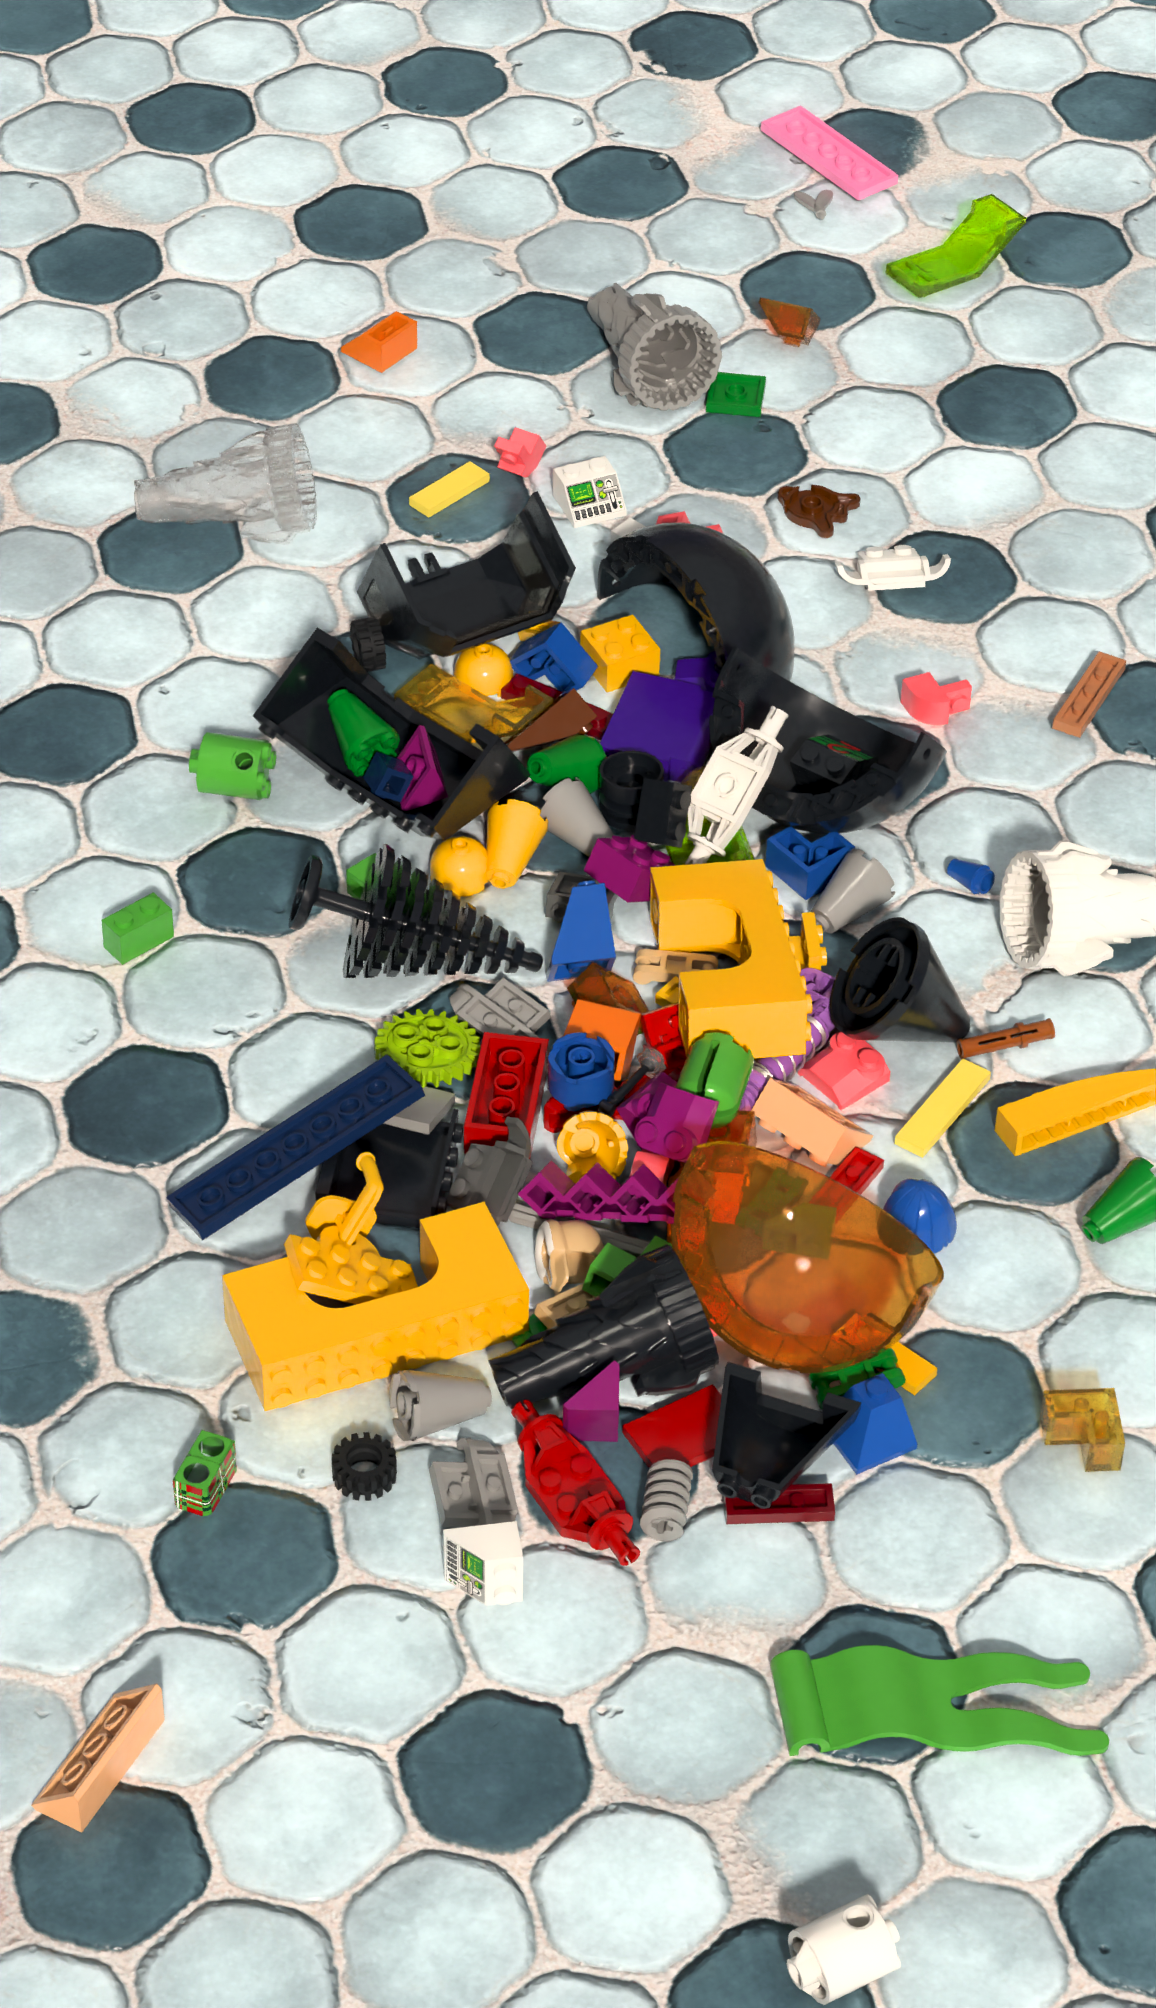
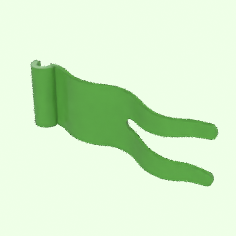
(895, 1694)

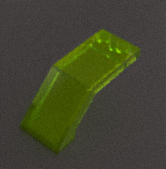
(964, 253)

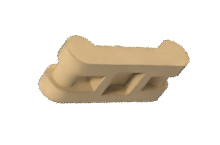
(665, 965)

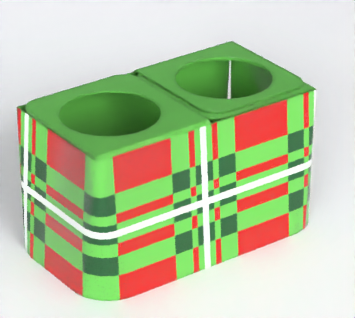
(204, 1496)

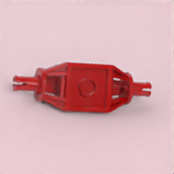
(572, 1485)

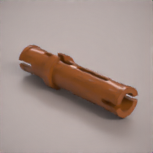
(1038, 1031)

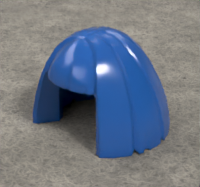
(924, 1211)

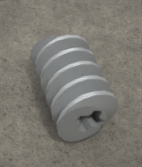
(666, 1500)

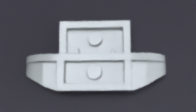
(893, 568)

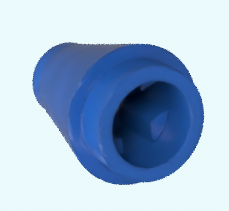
(973, 876)

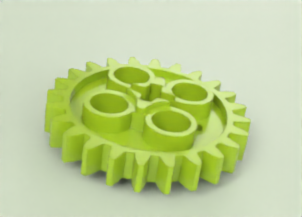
(429, 1046)

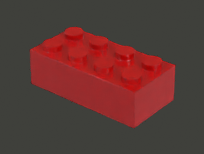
(505, 1084)

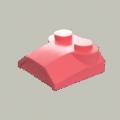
(846, 1070)

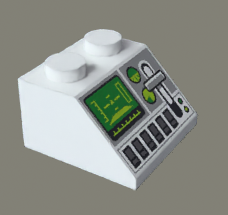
(588, 491)
(485, 1562)

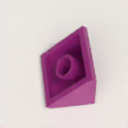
(423, 763)
(595, 1408)

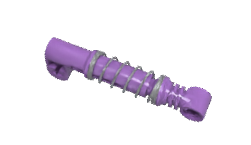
(819, 987)

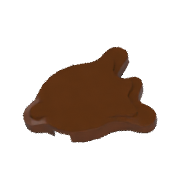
(817, 507)

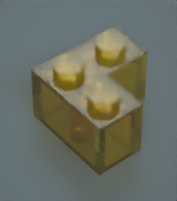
(1085, 1419)

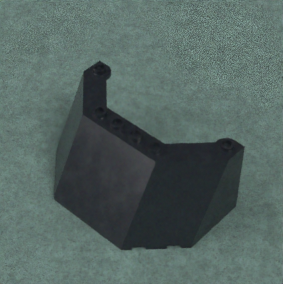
(300, 719)

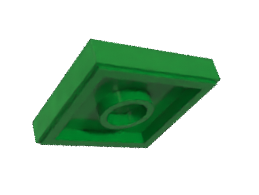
(736, 394)

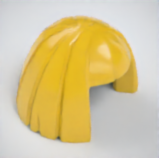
(592, 1139)

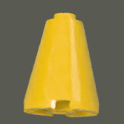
(512, 839)

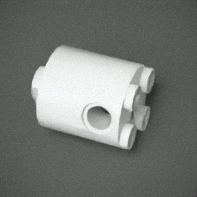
(842, 1950)

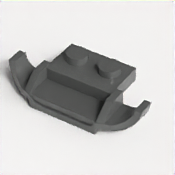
(494, 1173)

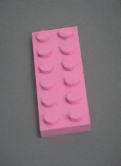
(829, 153)

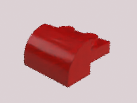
(663, 1034)

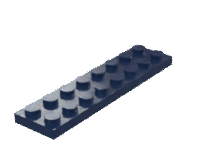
(295, 1147)

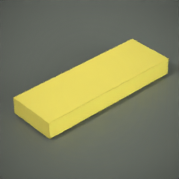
(449, 489)

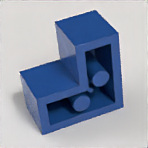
(556, 656)
(805, 864)

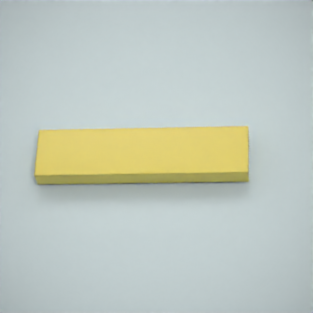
(942, 1108)

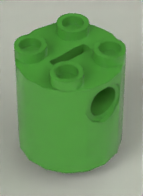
(224, 763)

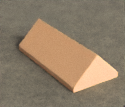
(102, 1757)

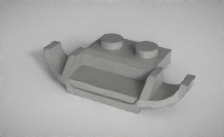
(500, 1010)
(475, 1489)

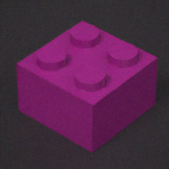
(625, 866)

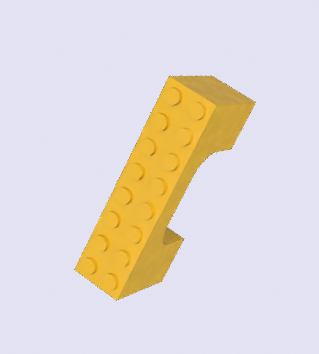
(737, 914)
(310, 1350)

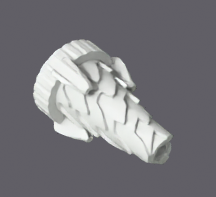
(1068, 906)

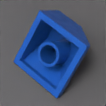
(880, 1429)

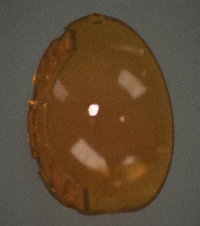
(794, 1258)

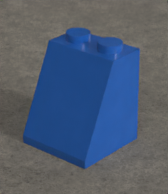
(584, 934)

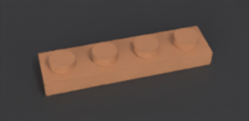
(1089, 694)

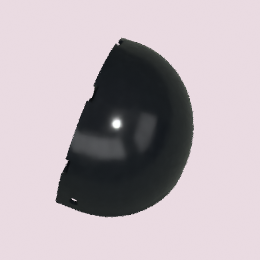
(718, 579)
(892, 784)

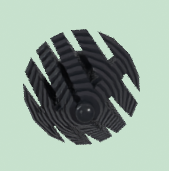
(407, 925)

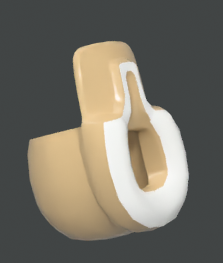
(565, 1252)

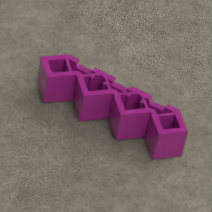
(600, 1196)

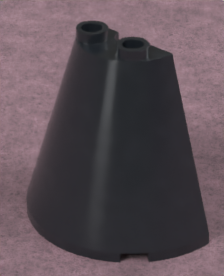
(770, 1441)

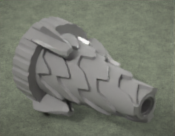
(661, 349)

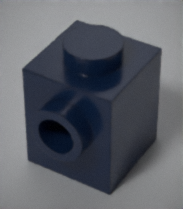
(388, 777)

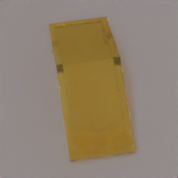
(461, 706)

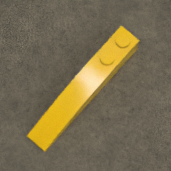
(1073, 1108)

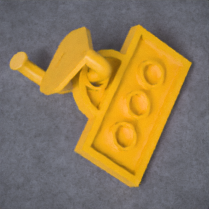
(339, 1256)

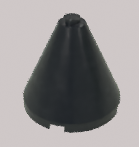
(897, 989)

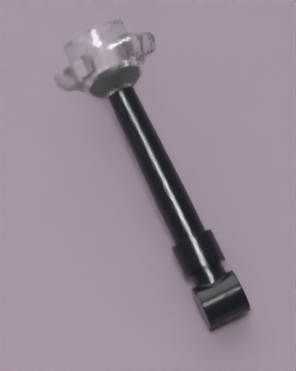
(650, 1062)

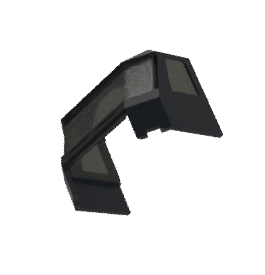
(475, 601)

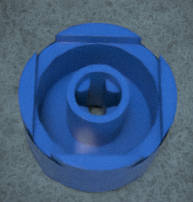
(581, 1071)

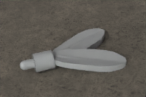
(818, 205)

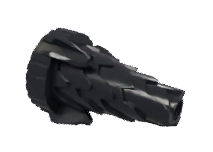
(640, 1320)

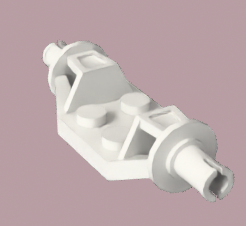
(731, 787)

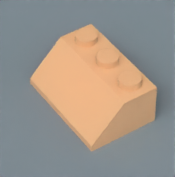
(808, 1123)

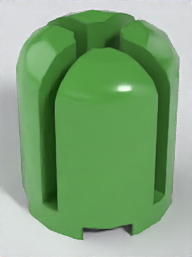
(719, 1072)

